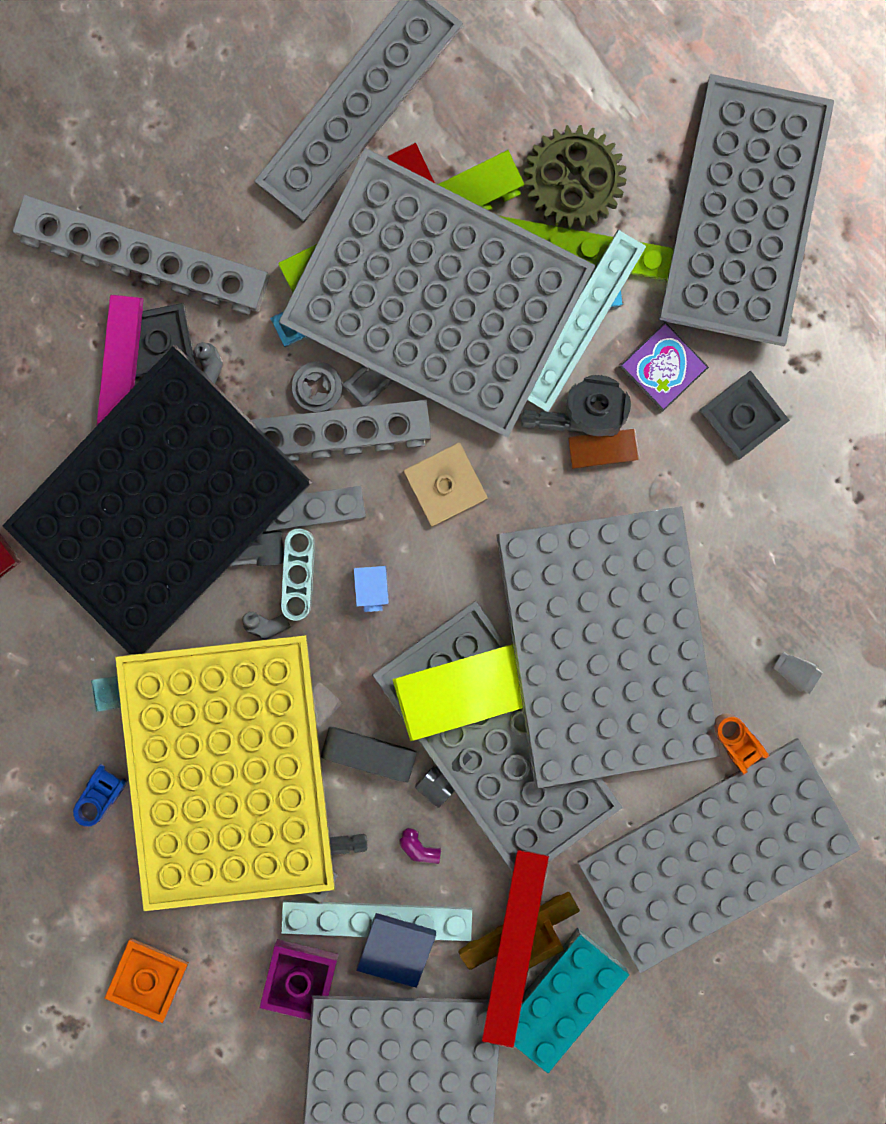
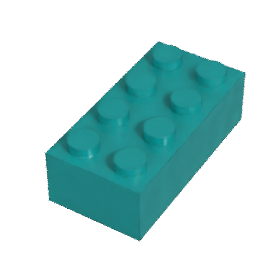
(566, 999)

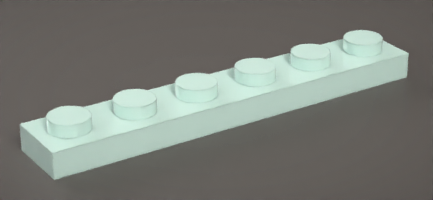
(586, 316)
(356, 918)

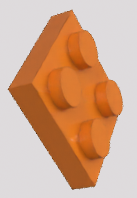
(146, 980)

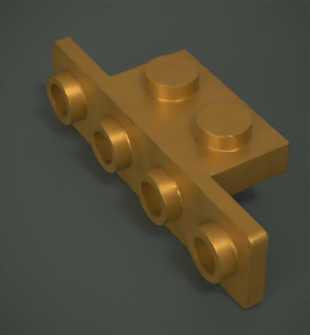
(545, 943)

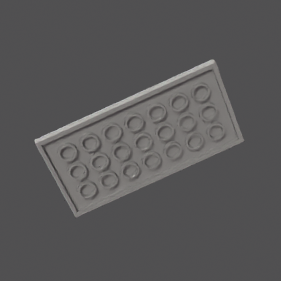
(747, 210)
(499, 776)
(719, 855)

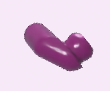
(416, 851)

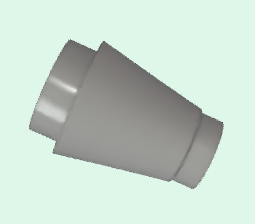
(798, 672)

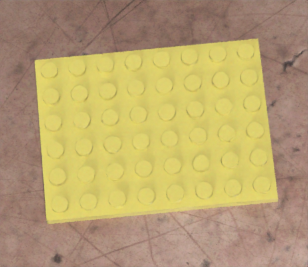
(225, 773)

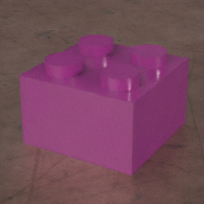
(295, 977)

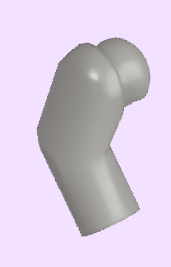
(209, 359)

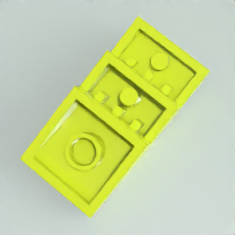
(459, 692)

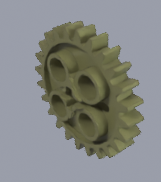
(552, 193)

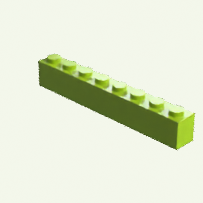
(479, 184)

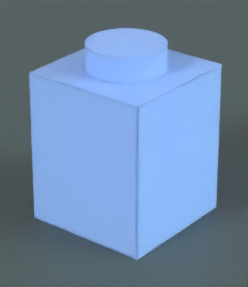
(371, 588)

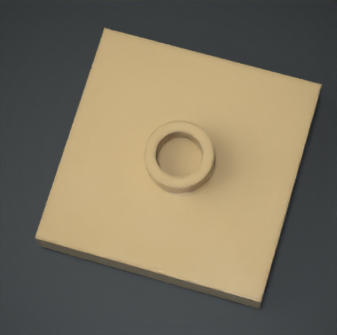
(445, 484)

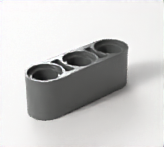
(368, 754)

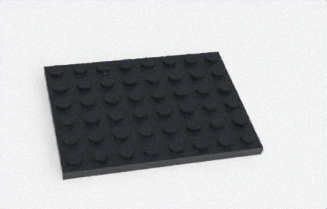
(156, 502)

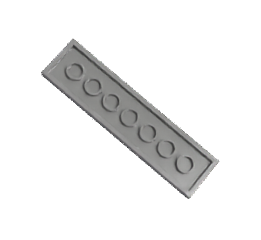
(358, 104)

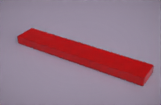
(515, 948)

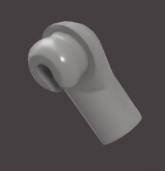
(263, 627)

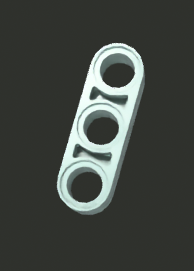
(292, 589)

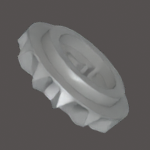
(302, 390)

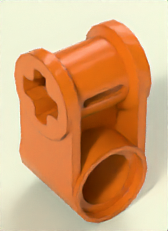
(742, 746)

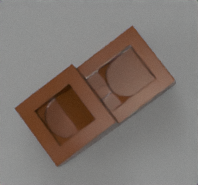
(602, 450)

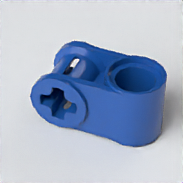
(99, 794)

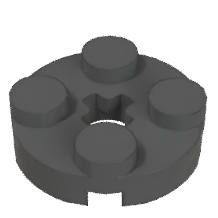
(598, 422)

